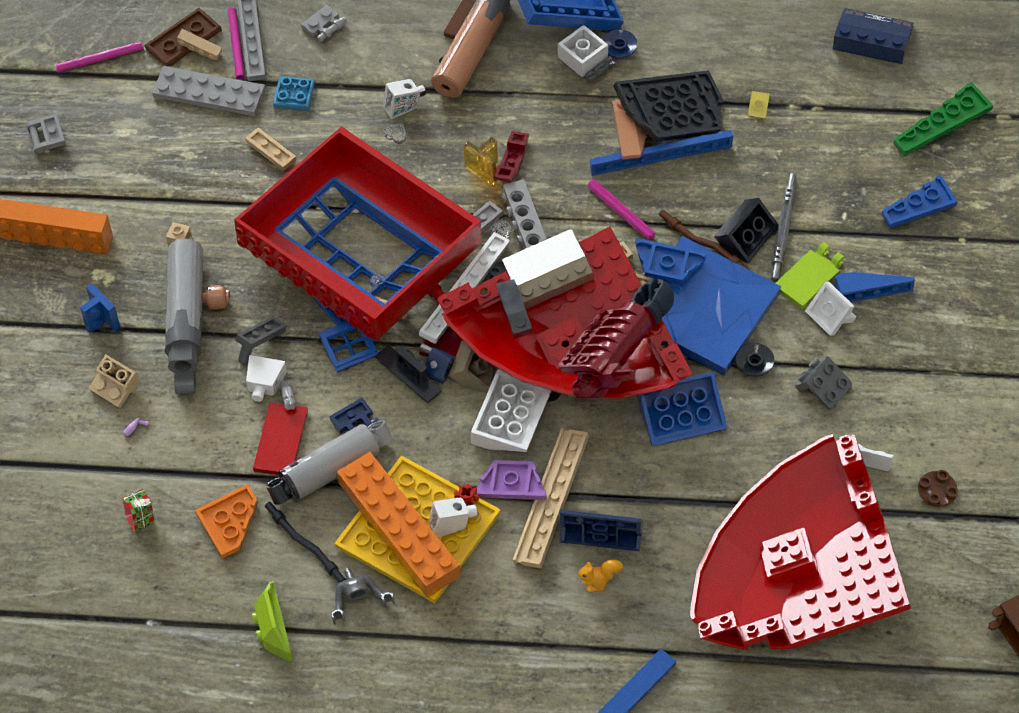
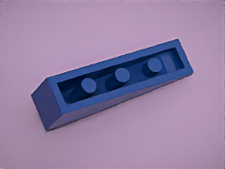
(865, 286)

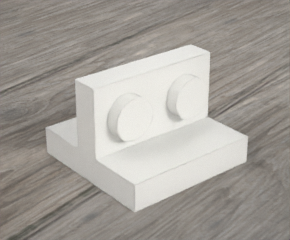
(830, 309)

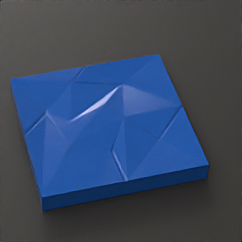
(573, 13)
(717, 309)

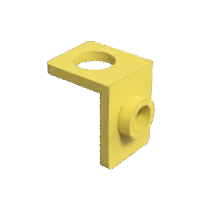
(758, 104)

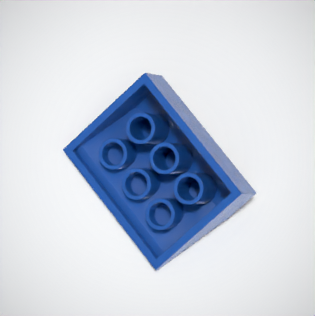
(683, 410)

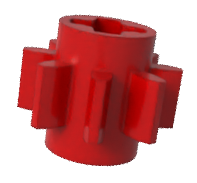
(468, 494)

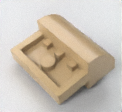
(114, 381)

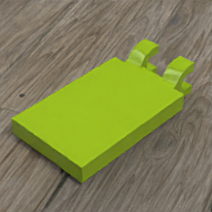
(809, 275)

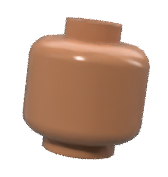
(216, 297)

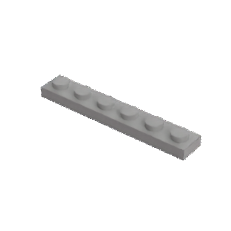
(251, 40)

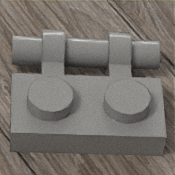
(321, 20)

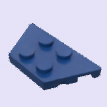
(668, 261)

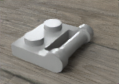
(51, 130)

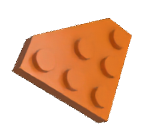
(228, 519)

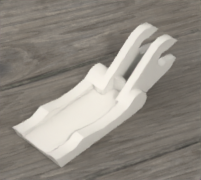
(876, 459)

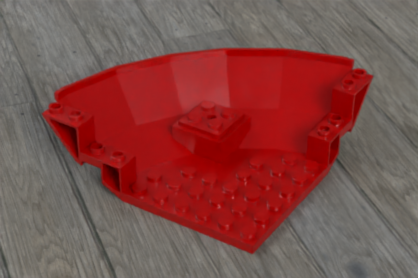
(536, 356)
(836, 563)

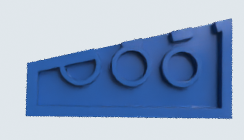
(926, 201)

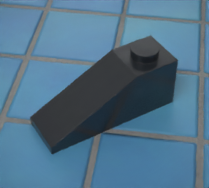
(514, 309)

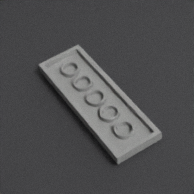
(209, 91)

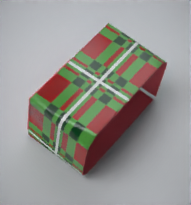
(141, 509)

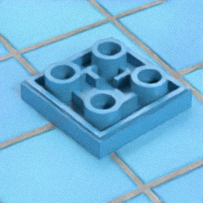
(294, 93)

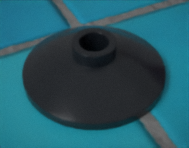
(755, 353)

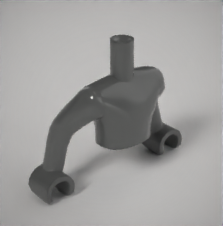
(356, 589)

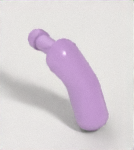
(129, 430)

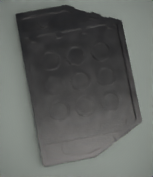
(673, 105)

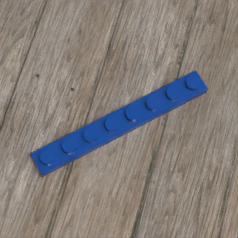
(663, 152)

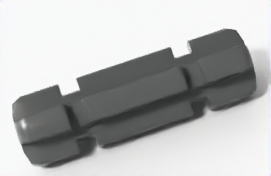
(599, 69)

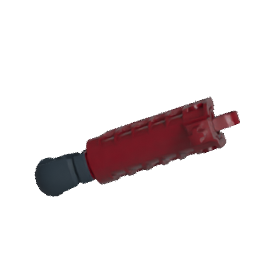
(613, 339)

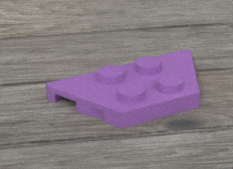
(511, 481)

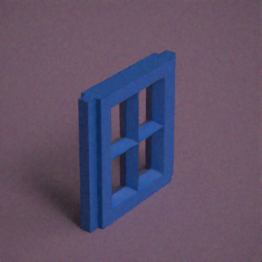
(352, 360)

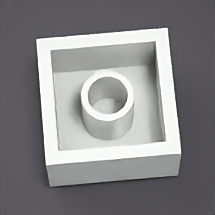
(582, 50)

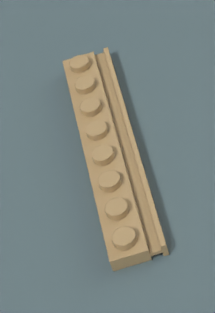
(557, 484)

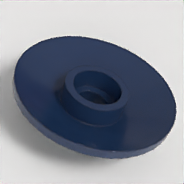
(620, 43)

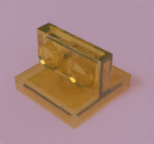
(482, 160)

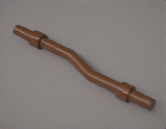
(676, 224)

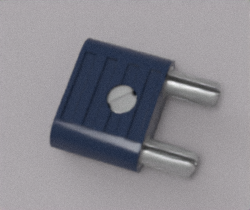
(438, 363)

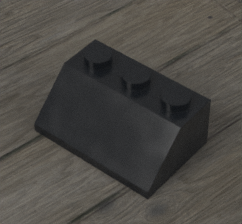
(747, 229)

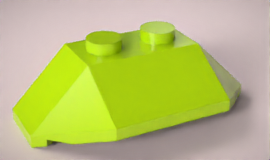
(271, 624)

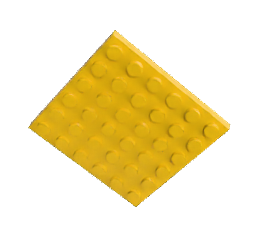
(421, 489)

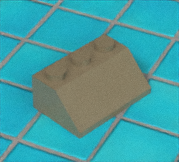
(471, 370)

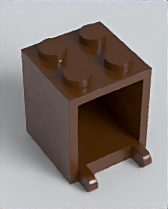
(1008, 621)

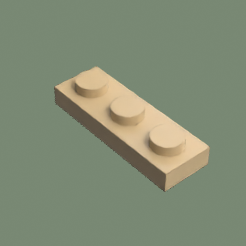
(270, 149)

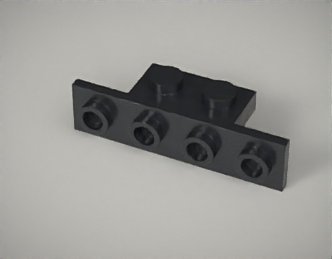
(409, 371)

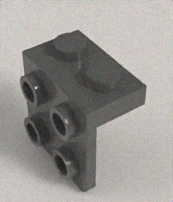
(825, 381)

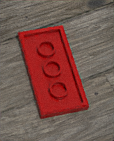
(280, 438)

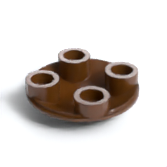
(937, 488)

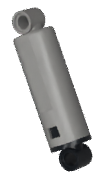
(323, 463)

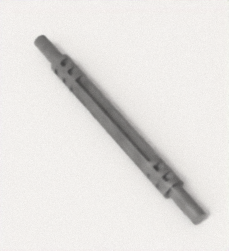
(783, 228)

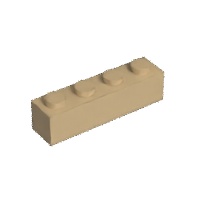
(199, 45)

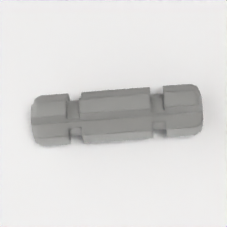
(287, 394)

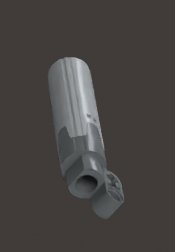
(184, 312)

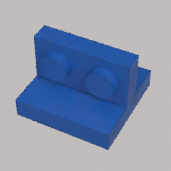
(98, 311)

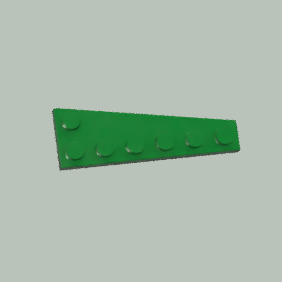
(954, 113)

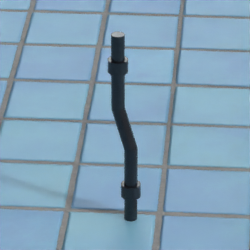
(279, 518)

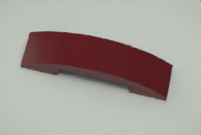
(512, 158)

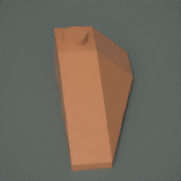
(629, 134)

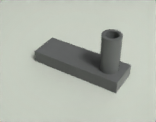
(258, 335)

